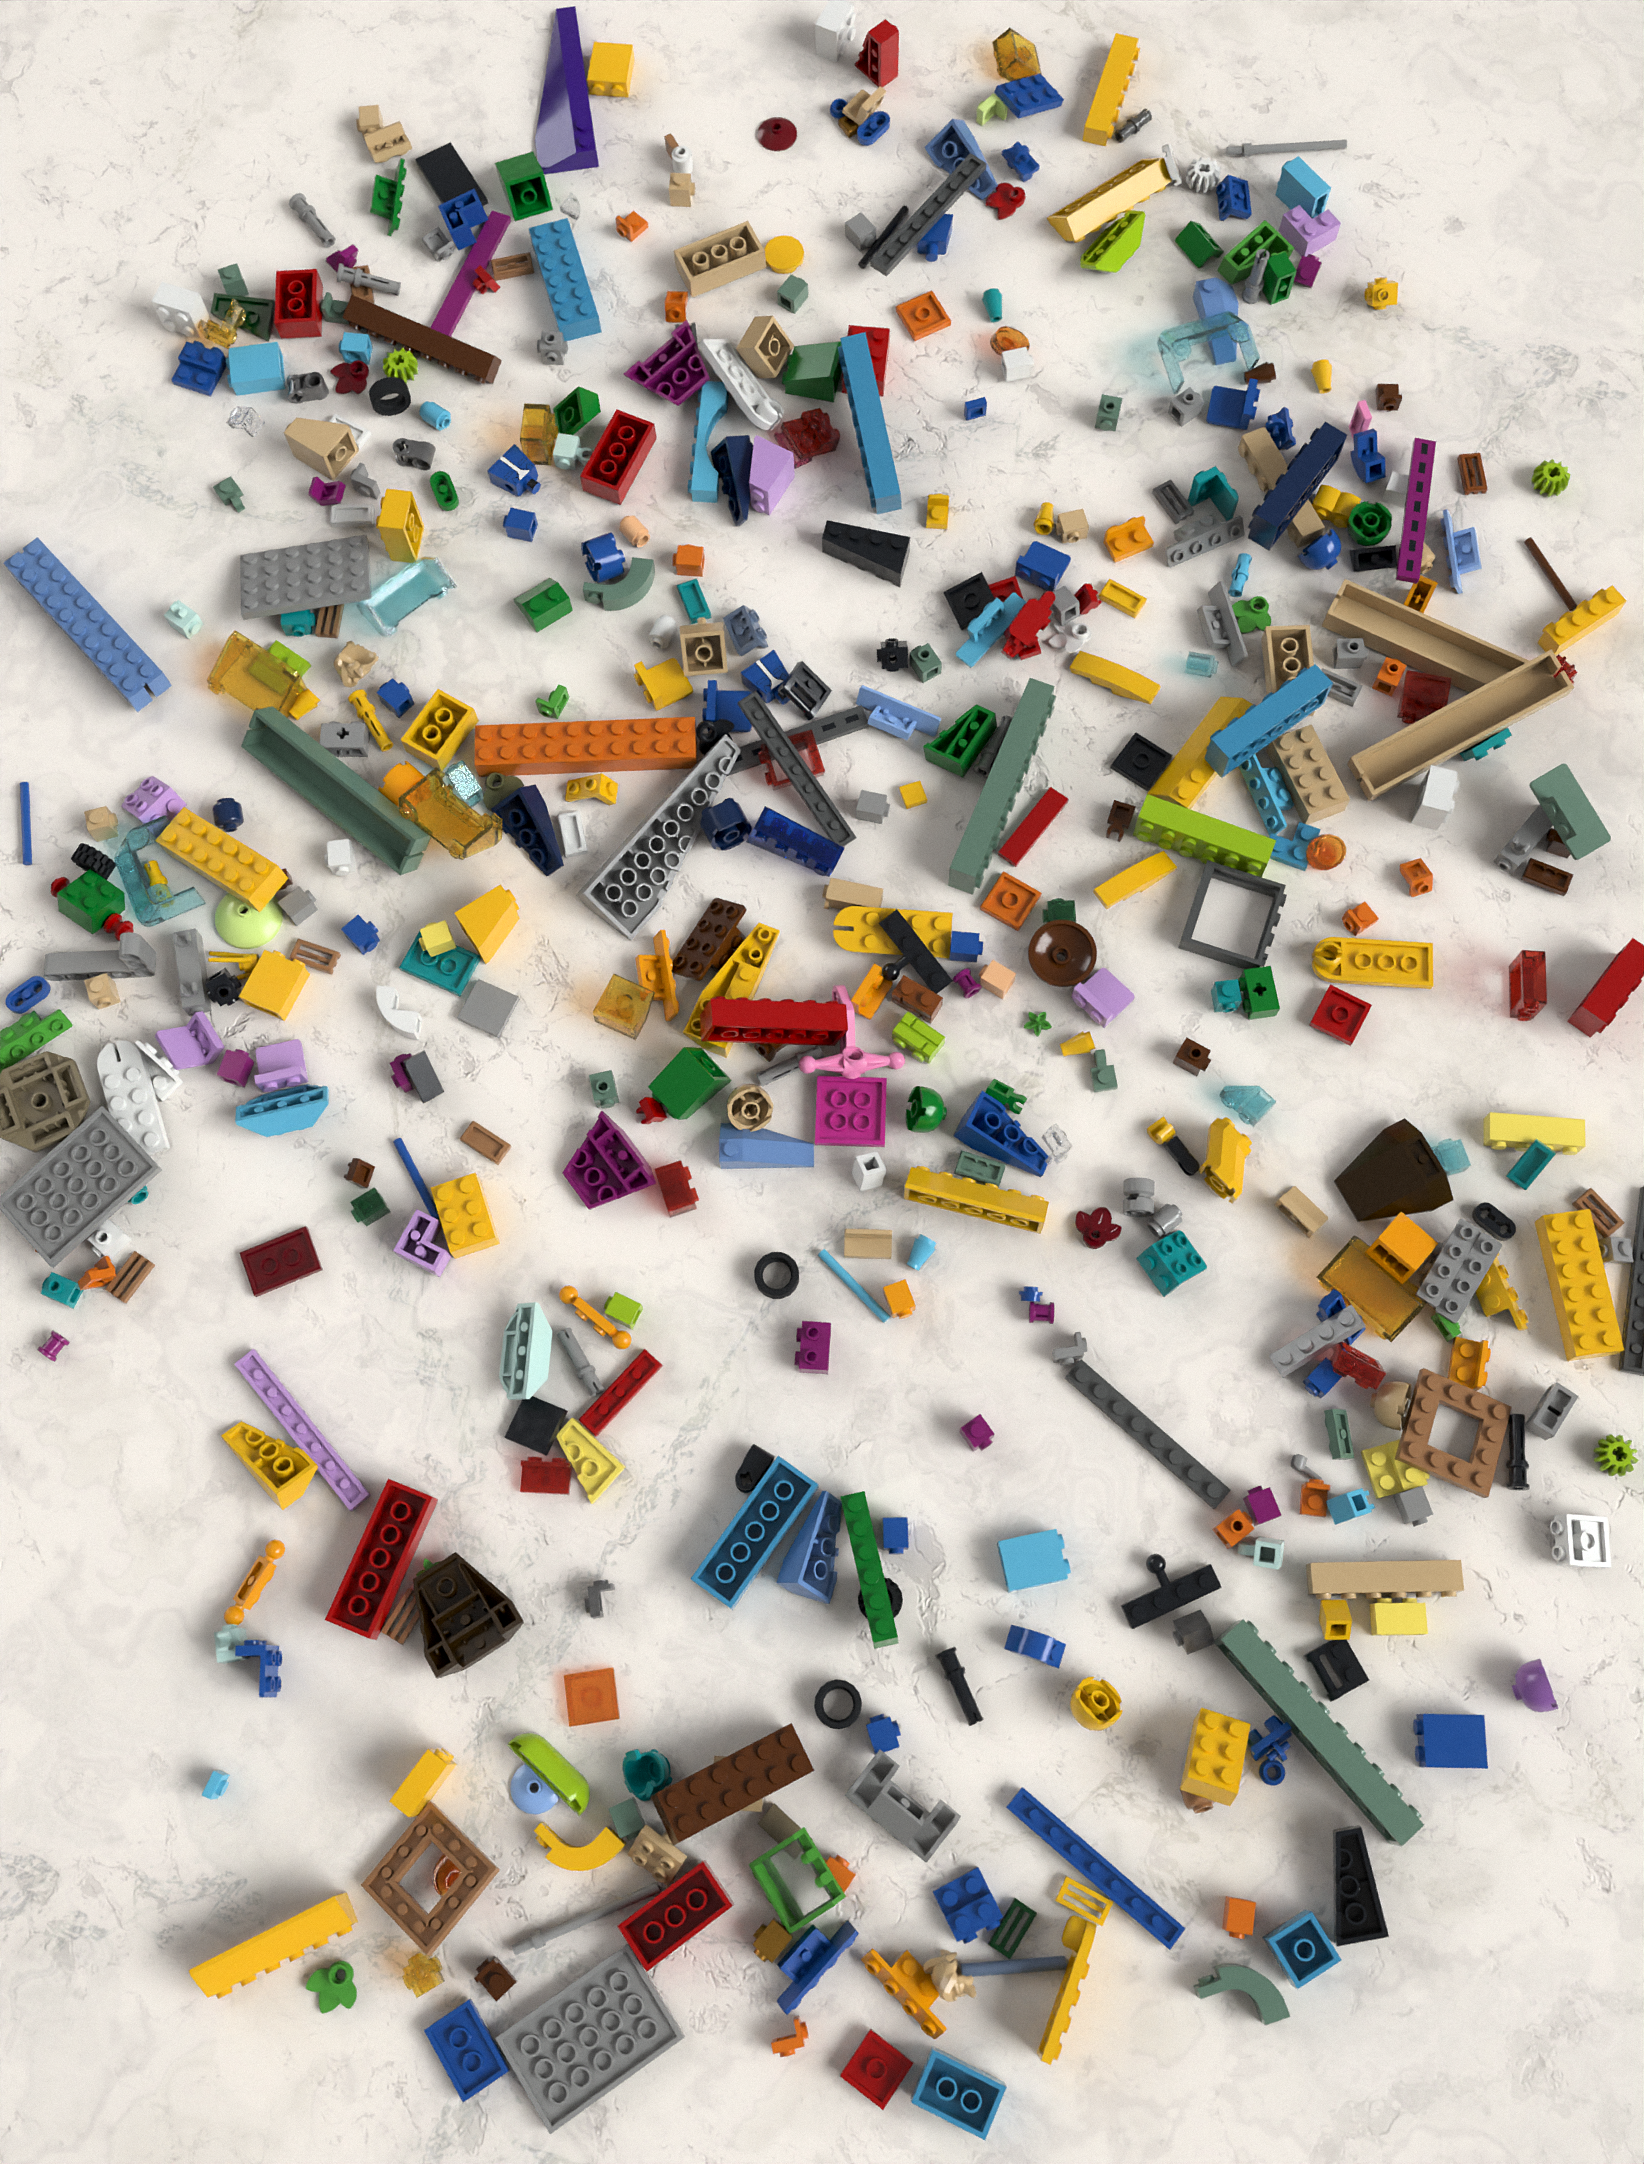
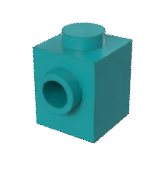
(298, 623)
(1226, 996)
(61, 1290)

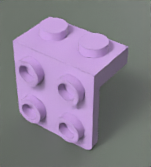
(153, 801)
(1102, 997)
(191, 1044)
(280, 1066)

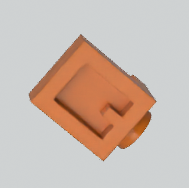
(631, 226)
(676, 306)
(1417, 876)
(1359, 918)
(99, 1275)
(1314, 1498)

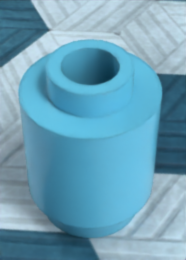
(435, 415)

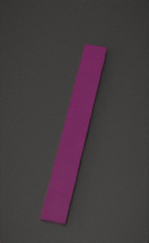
(462, 288)

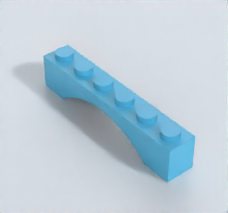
(713, 406)

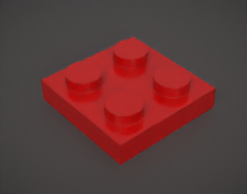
(1340, 1015)
(876, 2069)

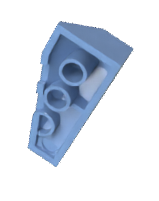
(952, 147)
(1211, 298)
(762, 1149)
(810, 1561)

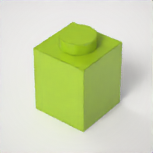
(623, 1310)

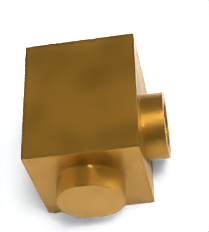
(771, 1940)

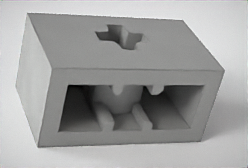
(345, 739)

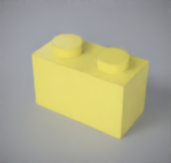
(1398, 1618)

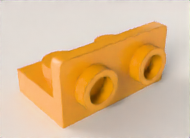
(1127, 539)
(871, 993)
(1469, 1362)

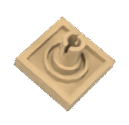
(657, 1855)

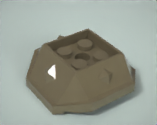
(30, 1082)

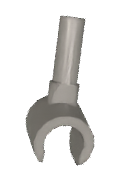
(1298, 1463)

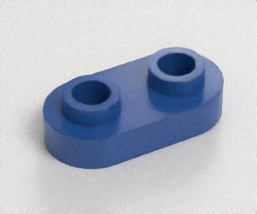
(871, 129)
(27, 993)

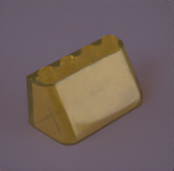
(1371, 1290)

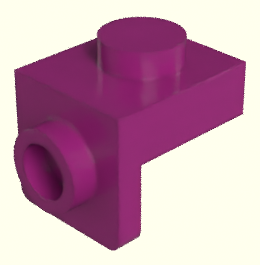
(346, 257)
(1307, 270)
(326, 493)
(400, 1077)

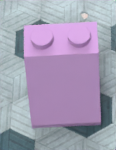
(769, 475)

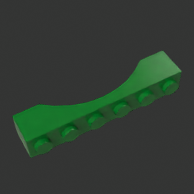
(869, 1570)

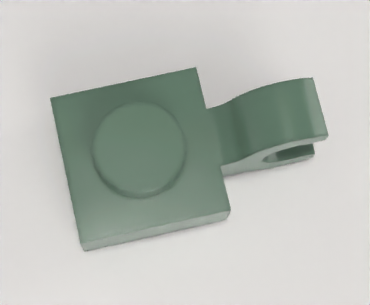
(230, 493)
(1102, 1076)

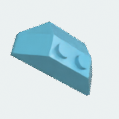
(283, 1110)

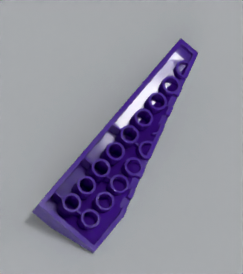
(565, 121)

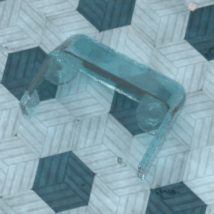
(1177, 342)
(405, 593)
(153, 903)

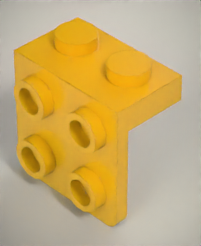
(662, 683)

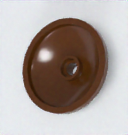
(1066, 939)

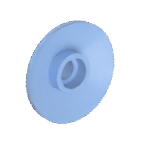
(525, 1799)

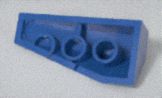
(994, 1133)

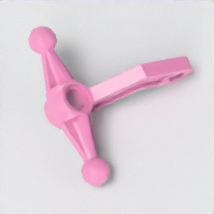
(851, 1060)

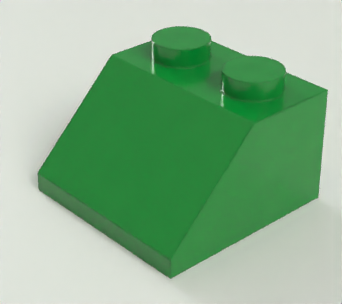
(544, 604)

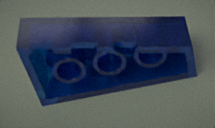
(795, 842)

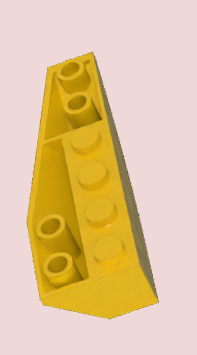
(734, 980)

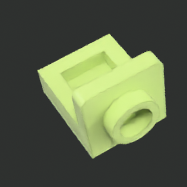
(989, 108)

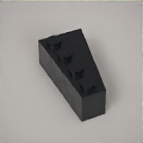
(868, 549)

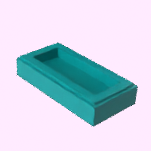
(693, 600)
(1531, 1164)

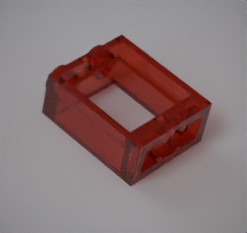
(812, 751)
(1527, 985)

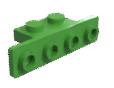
(29, 1035)

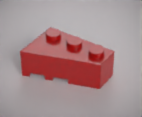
(880, 54)

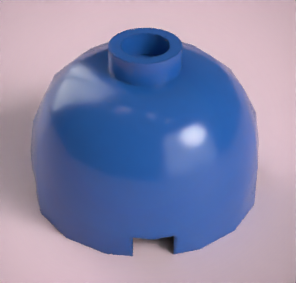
(1322, 551)

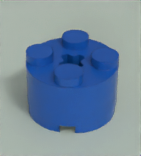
(603, 557)

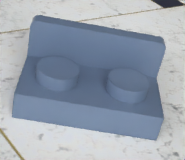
(745, 630)

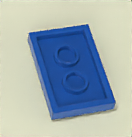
(1029, 95)
(467, 2050)

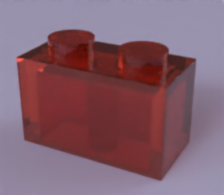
(676, 1189)

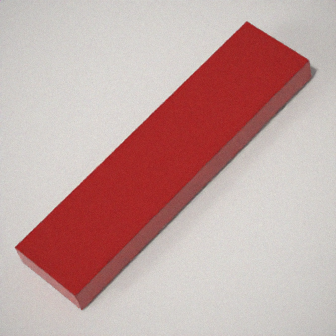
(1033, 826)
(620, 1392)

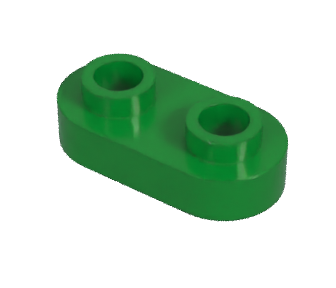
(445, 492)

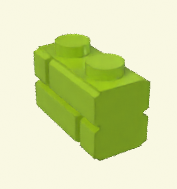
(918, 1038)

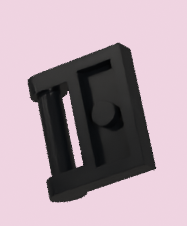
(809, 685)
(1343, 1664)

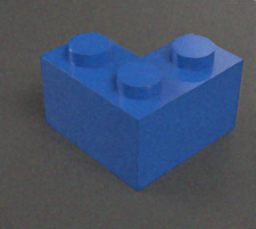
(461, 215)

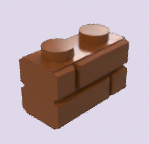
(917, 999)

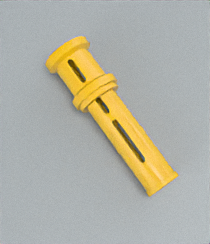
(366, 712)

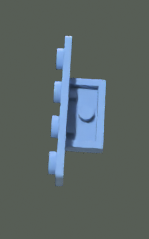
(1463, 551)
(896, 716)

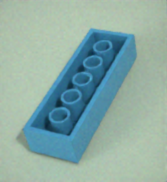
(565, 279)
(1267, 720)
(755, 1532)

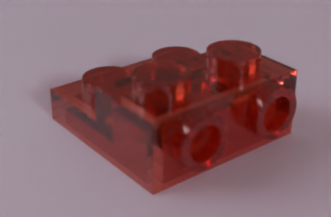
(811, 434)
(1422, 696)
(1358, 1365)

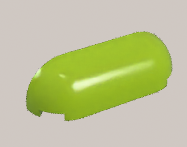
(552, 1769)

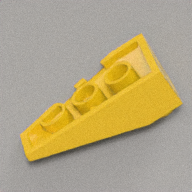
(276, 1466)

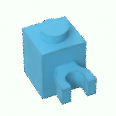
(1349, 1506)

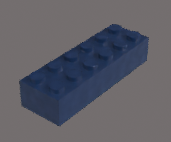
(1296, 485)

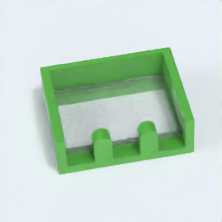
(797, 1880)

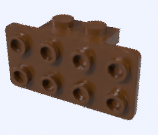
(711, 940)

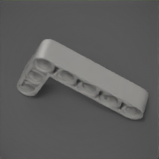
(132, 960)

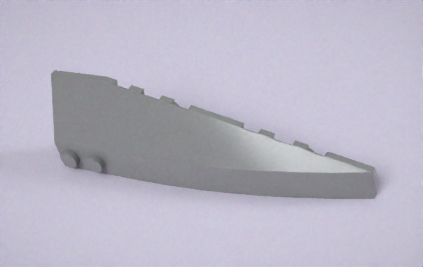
(642, 869)

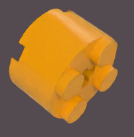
(399, 781)

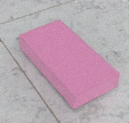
(1360, 419)

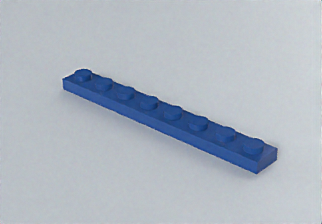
(1096, 1868)

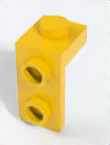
(592, 786)

